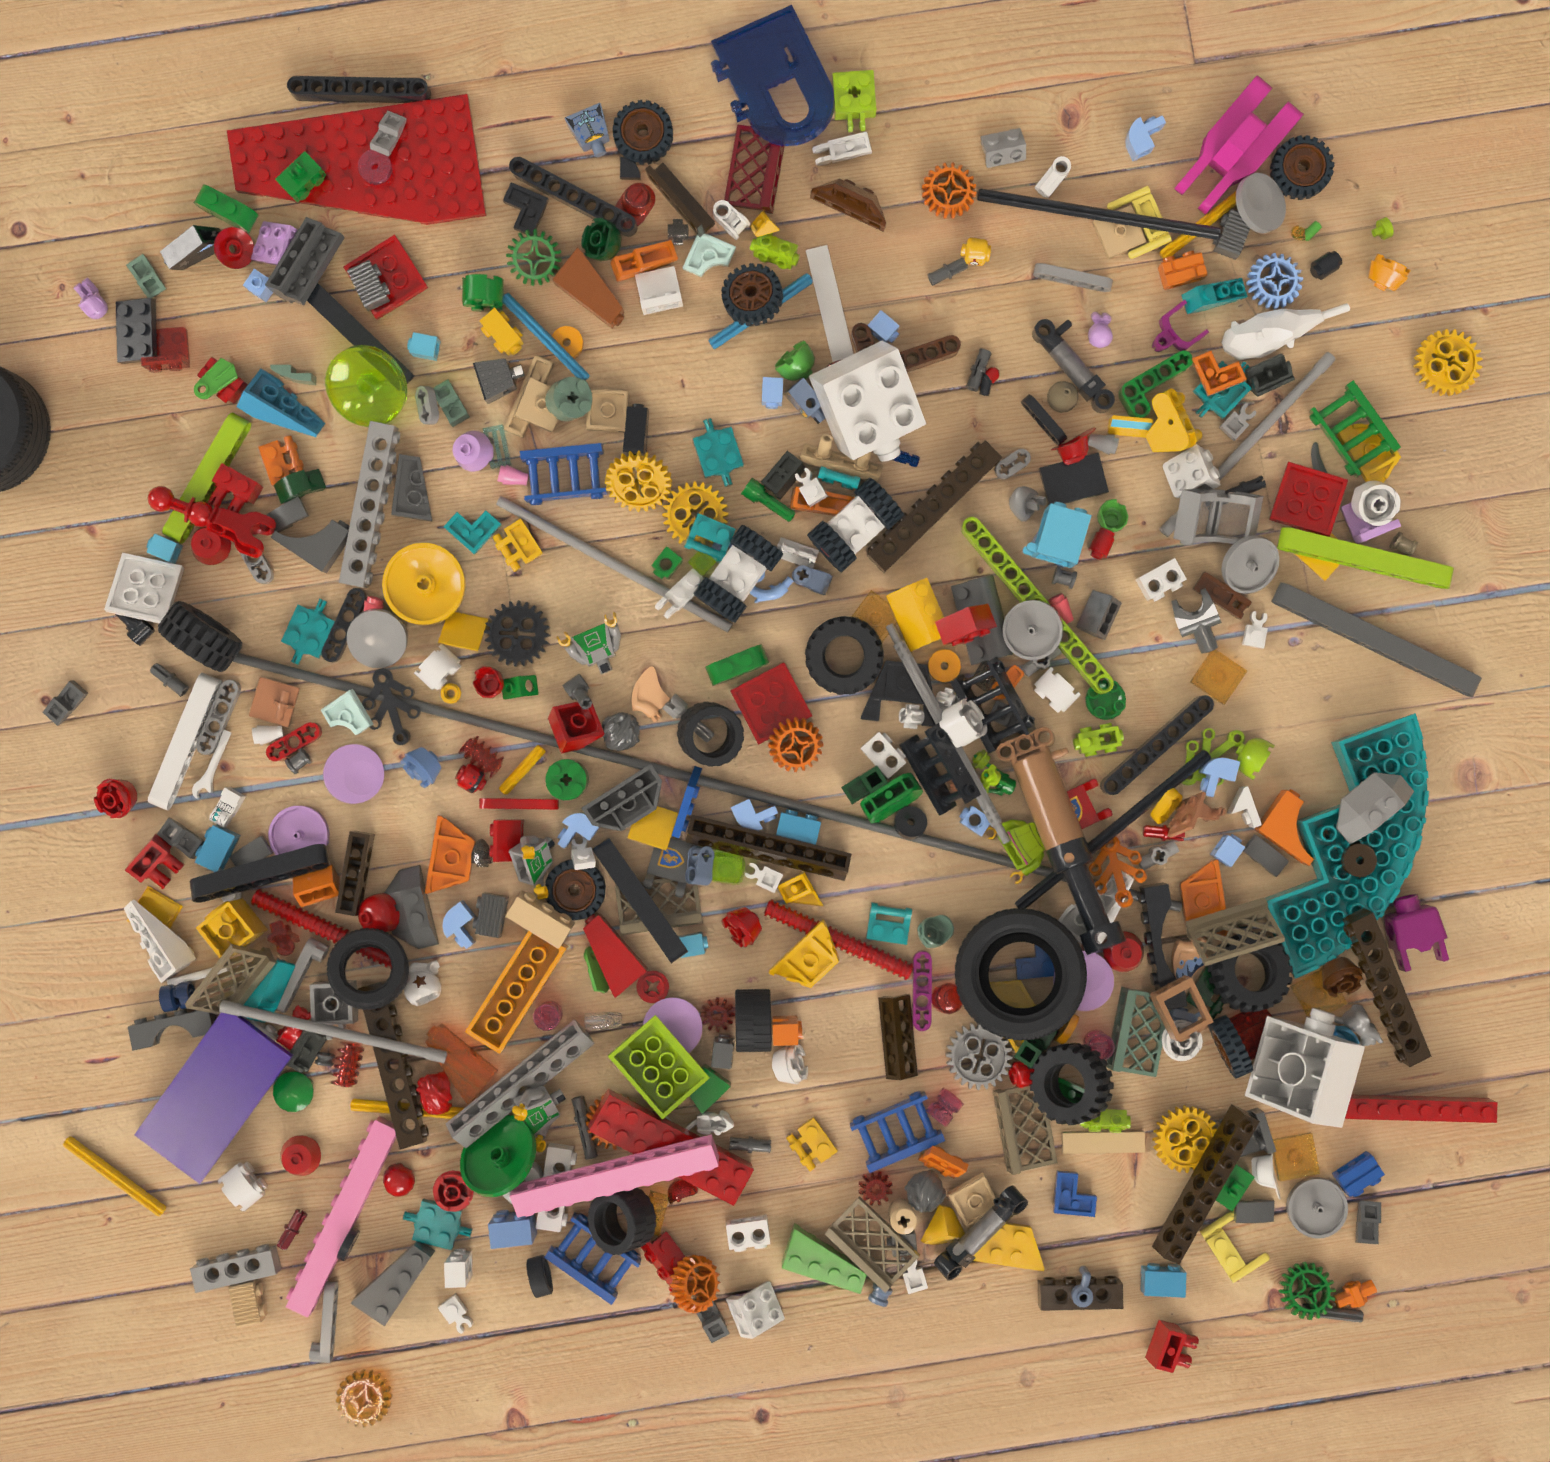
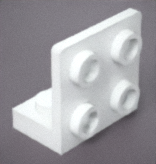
(658, 290)
(755, 1310)

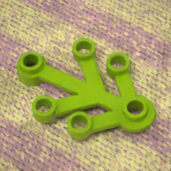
(1206, 745)

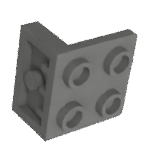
(1261, 1137)

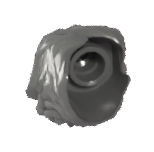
(621, 731)
(925, 1191)

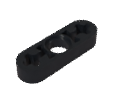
(1044, 420)

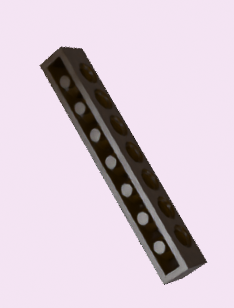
(983, 452)
(768, 847)
(1416, 1048)
(405, 1136)
(1205, 1184)

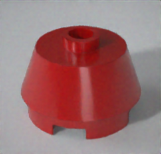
(209, 547)
(115, 797)
(743, 926)
(1125, 955)
(300, 1155)
(452, 1192)

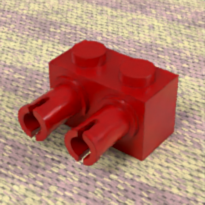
(231, 481)
(146, 861)
(1167, 1345)

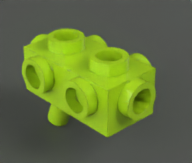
(775, 250)
(1091, 741)
(1110, 1119)

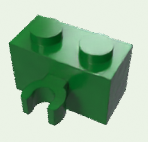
(301, 177)
(1235, 1187)

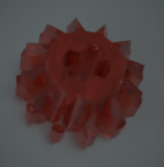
(719, 1008)
(880, 1193)

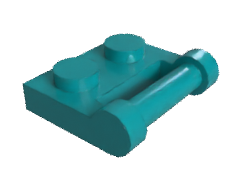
(830, 476)
(713, 531)
(887, 930)

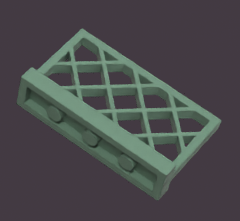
(1121, 1033)

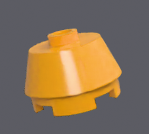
(1387, 273)

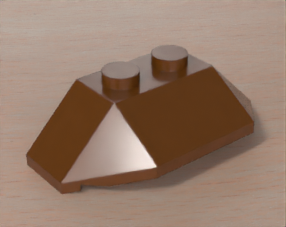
(851, 201)

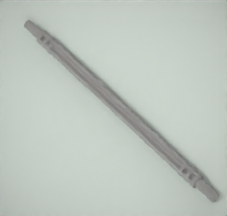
(936, 713)

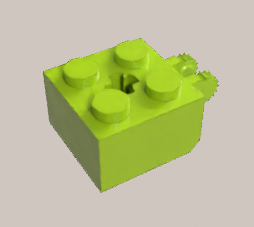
(846, 106)

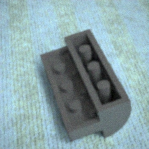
(304, 261)
(980, 592)

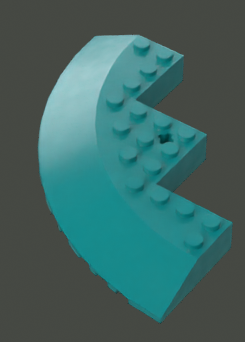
(1314, 910)

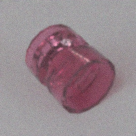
(548, 1015)
(1101, 1042)
(944, 1107)

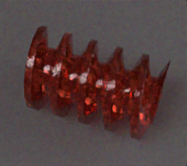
(482, 756)
(348, 1065)

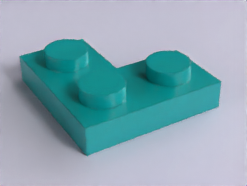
(474, 535)

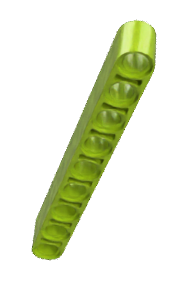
(1365, 558)

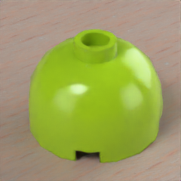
(1253, 756)

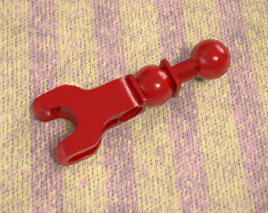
(219, 521)

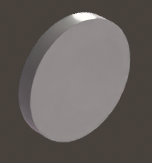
(1260, 203)
(1250, 564)
(1032, 630)
(377, 638)
(1317, 1207)

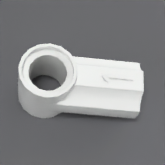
(1052, 177)

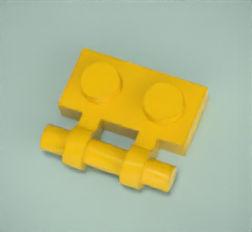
(523, 542)
(817, 1140)

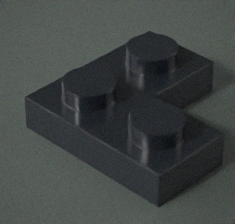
(531, 206)

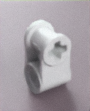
(733, 221)

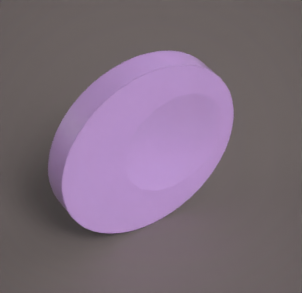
(353, 774)
(296, 829)
(1099, 982)
(680, 1019)

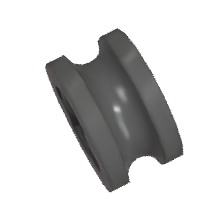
(324, 1059)

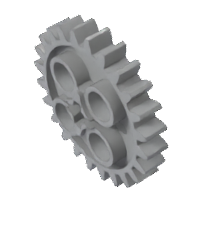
(960, 1051)

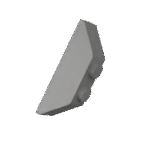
(1371, 804)

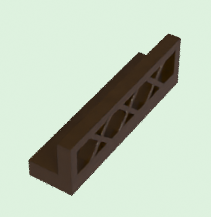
(680, 199)
(894, 1038)

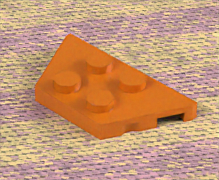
(450, 856)
(1203, 893)

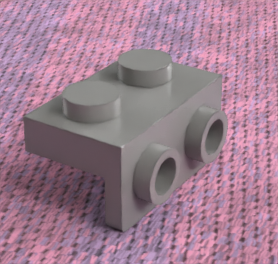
(1004, 147)

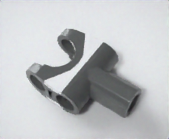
(1199, 622)

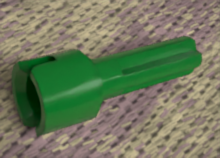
(756, 492)

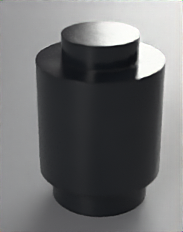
(1326, 265)

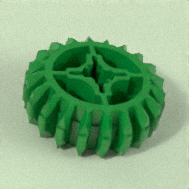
(532, 275)
(1309, 1298)

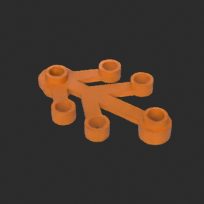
(1115, 868)

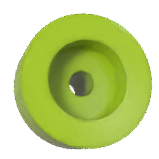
(1383, 229)

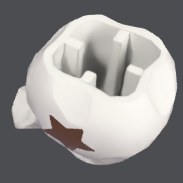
(422, 983)

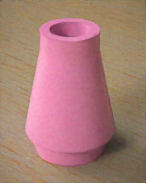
(512, 476)

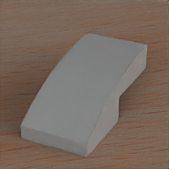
(388, 134)

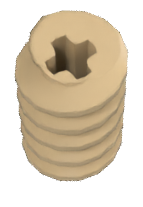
(902, 1208)

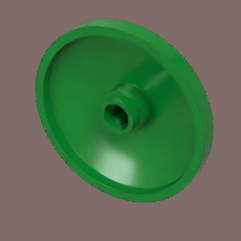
(499, 1158)

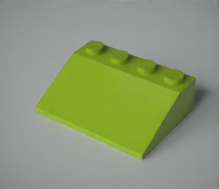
(658, 1066)

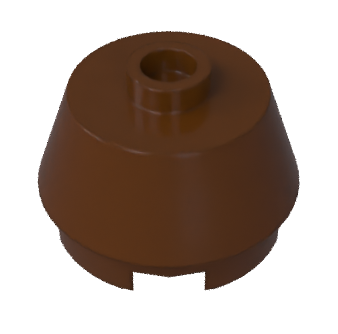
(1341, 976)

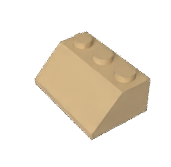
(540, 919)

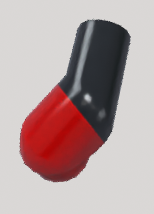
(988, 379)

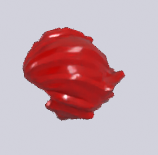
(435, 1093)

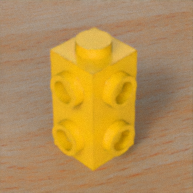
(506, 338)

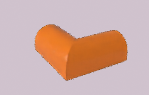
(1217, 379)

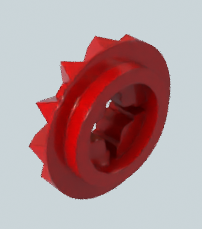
(652, 996)

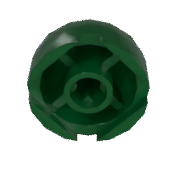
(601, 240)

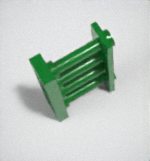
(1363, 411)

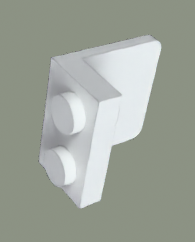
(1191, 470)

